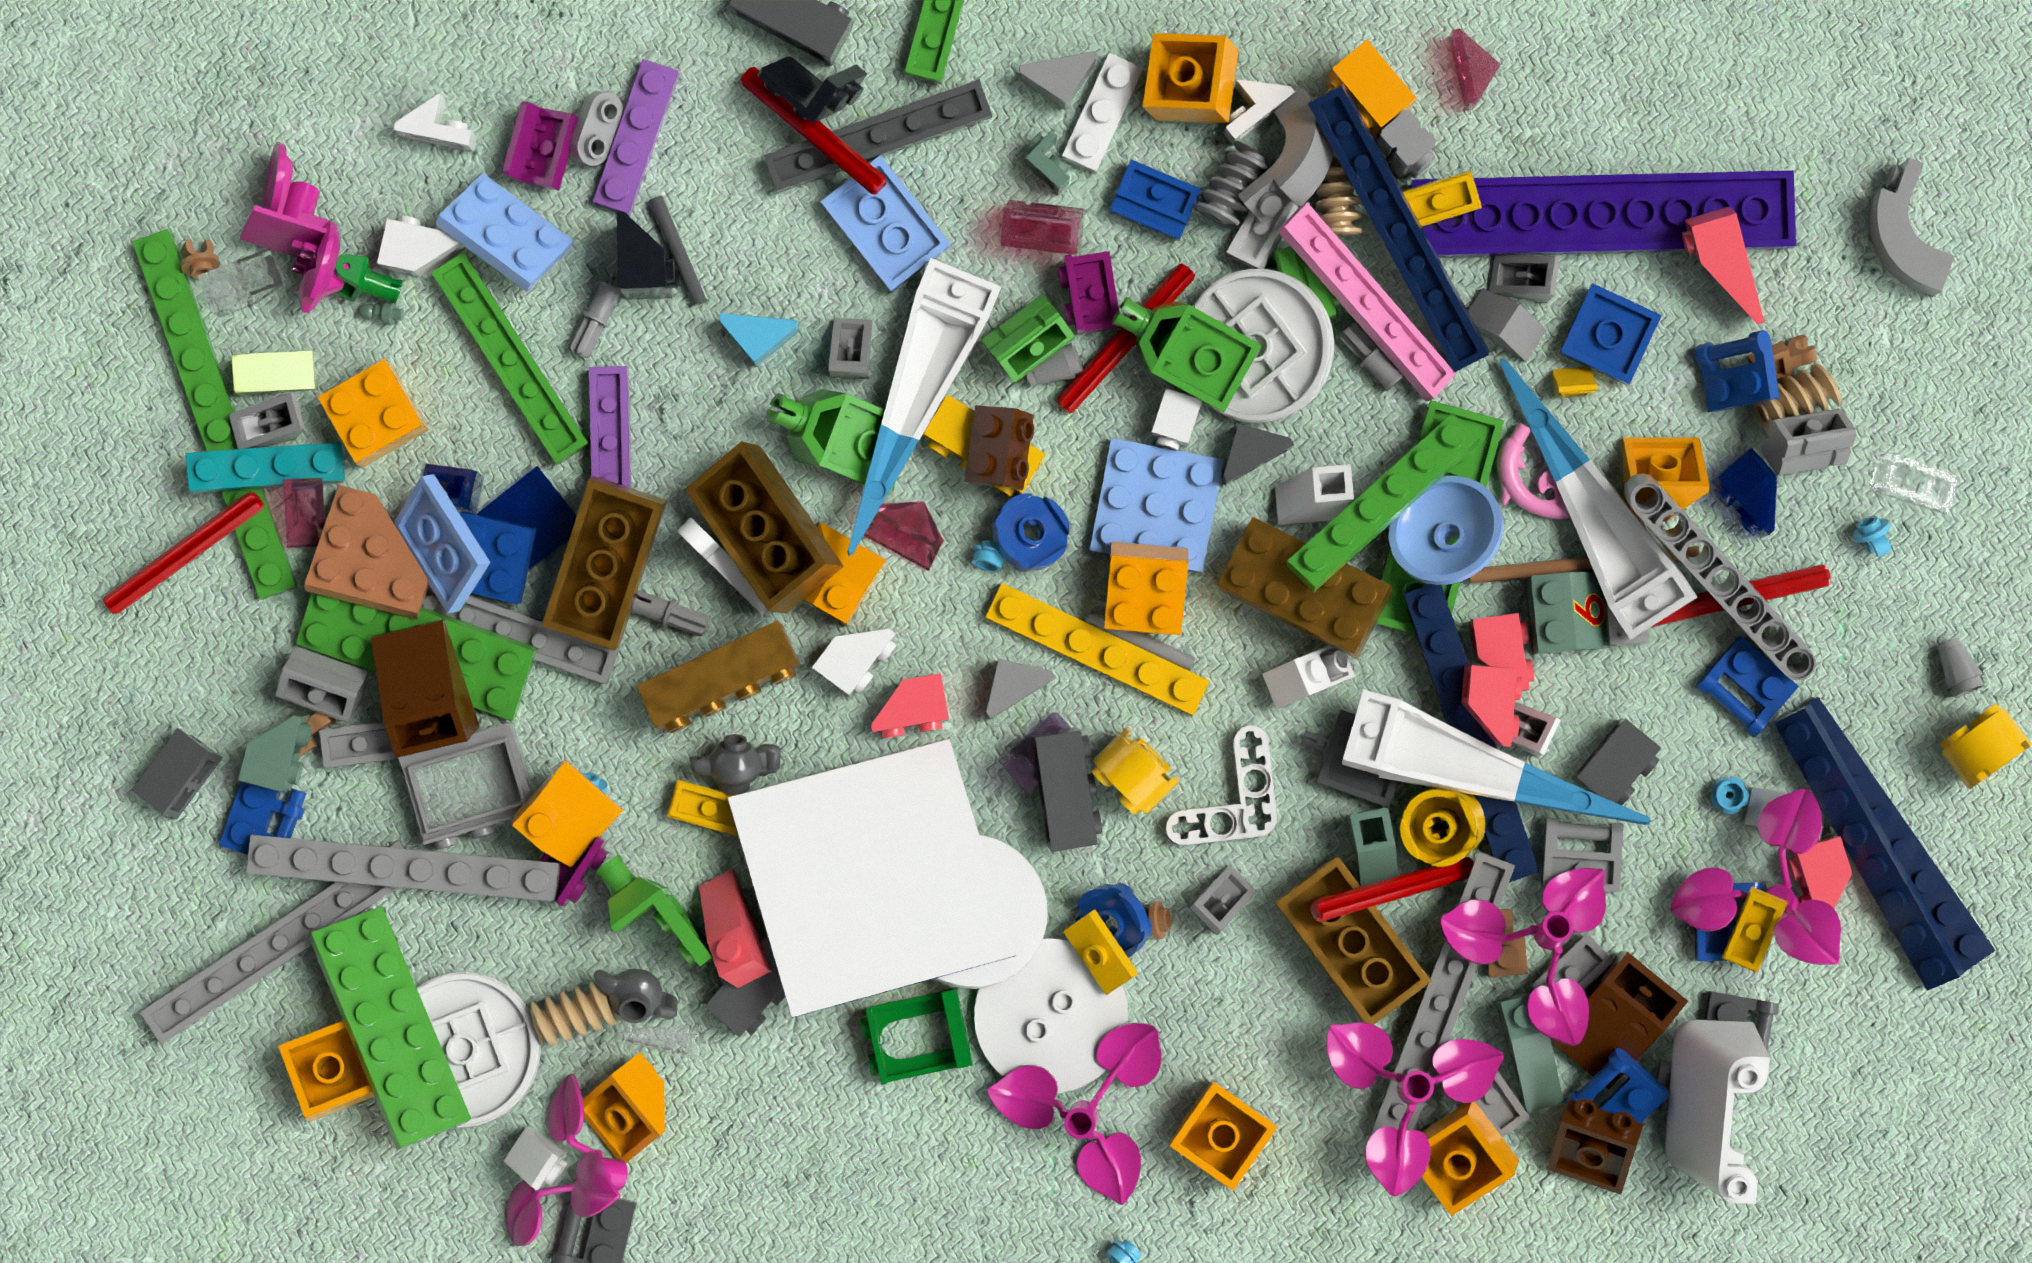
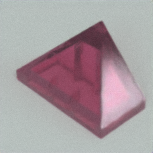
(1473, 67)
(304, 511)
(907, 531)

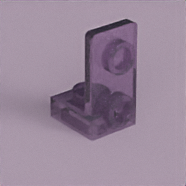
(1020, 759)

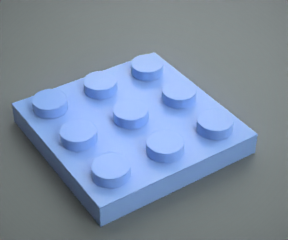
(1157, 499)

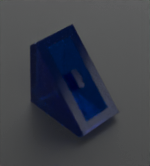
(460, 484)

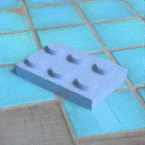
(887, 227)
(504, 232)
(441, 543)

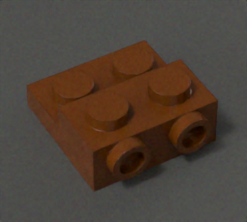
(1595, 1145)

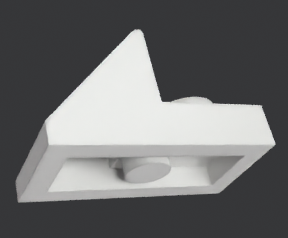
(1262, 99)
(425, 126)

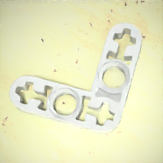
(719, 560)
(1239, 812)

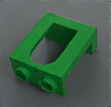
(894, 1069)

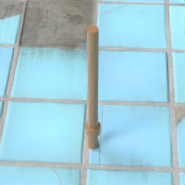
(1524, 570)

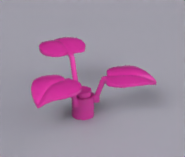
(1574, 905)
(1807, 929)
(1360, 1053)
(1107, 1164)
(596, 1176)

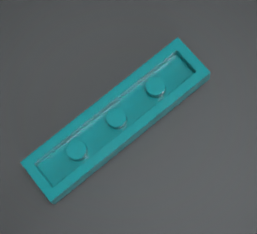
(263, 466)

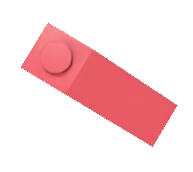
(1720, 248)
(731, 931)

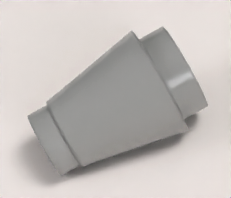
(1058, 367)
(1959, 668)

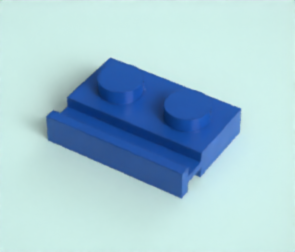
(1154, 200)

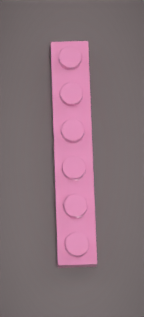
(1366, 302)

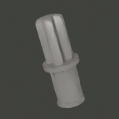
(594, 320)
(1370, 355)
(670, 613)

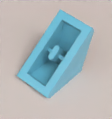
(759, 335)

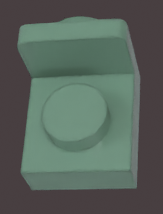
(1049, 170)

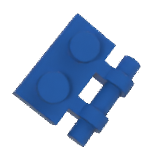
(253, 814)

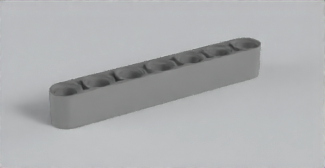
(1727, 593)

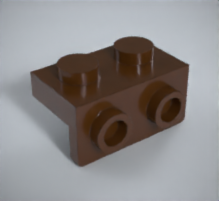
(999, 447)

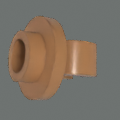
(198, 263)
(1159, 918)

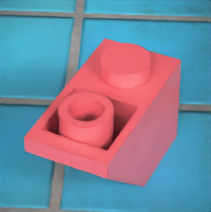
(1500, 642)
(1490, 698)
(913, 703)
(1821, 871)

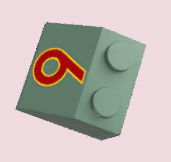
(1565, 612)

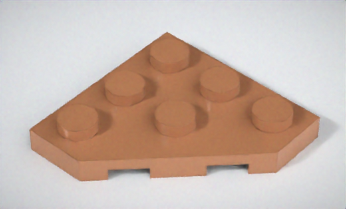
(366, 558)

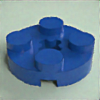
(1024, 552)
(1126, 910)

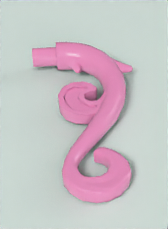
(1511, 486)

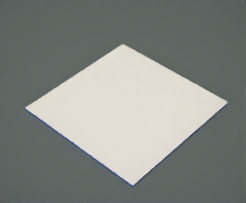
(871, 878)

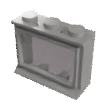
(467, 785)

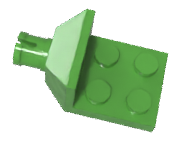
(1190, 349)
(830, 431)
(636, 896)

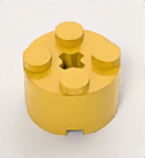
(1986, 747)
(1135, 772)
(1448, 845)

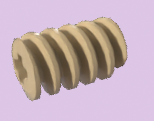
(1338, 202)
(1800, 395)
(571, 1014)

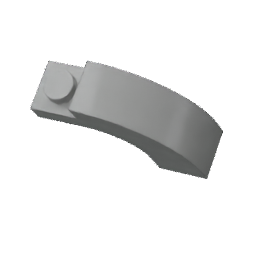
(1300, 165)
(1894, 239)

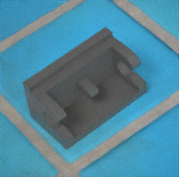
(176, 774)

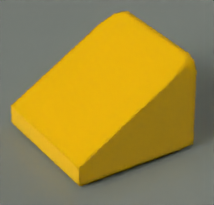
(1573, 382)

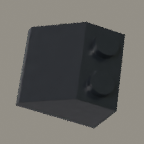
(642, 263)

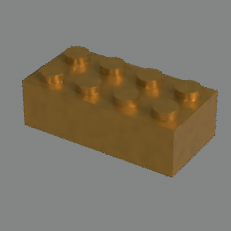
(764, 527)
(604, 562)
(1337, 613)
(718, 676)
(1354, 949)

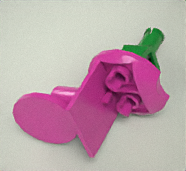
(291, 228)

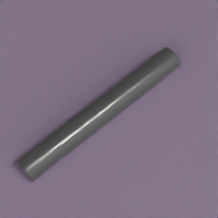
(677, 250)

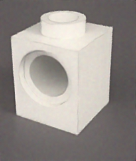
(1175, 419)

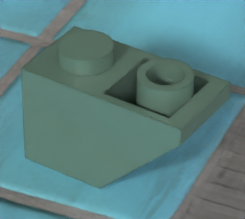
(274, 755)
(1373, 845)

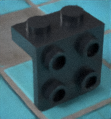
(808, 94)

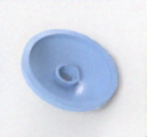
(1448, 510)

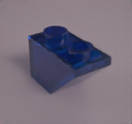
(1751, 490)

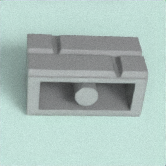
(1406, 145)
(1809, 441)
(321, 684)

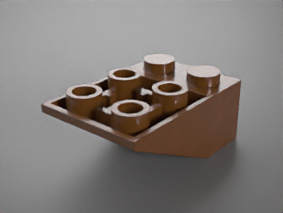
(422, 689)
(1625, 1012)

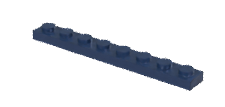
(1398, 227)
(1445, 665)
(1868, 847)
(1947, 909)

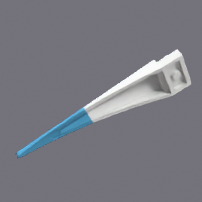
(939, 336)
(1629, 562)
(1421, 750)

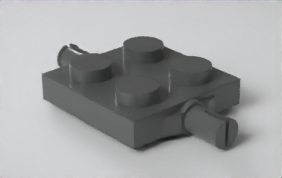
(1346, 778)

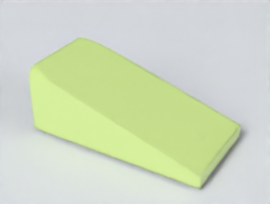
(273, 372)

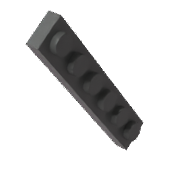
(883, 134)

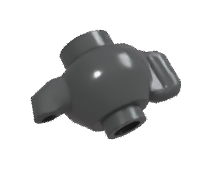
(737, 763)
(636, 995)

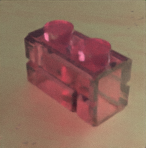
(1042, 227)

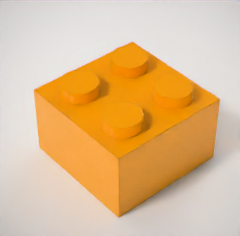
(1190, 78)
(1372, 86)
(373, 413)
(1146, 588)
(325, 1071)
(1222, 1135)
(1466, 1158)

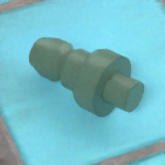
(386, 313)

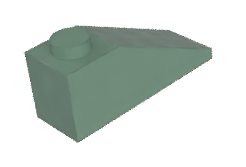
(1530, 1055)

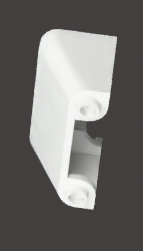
(1706, 1071)

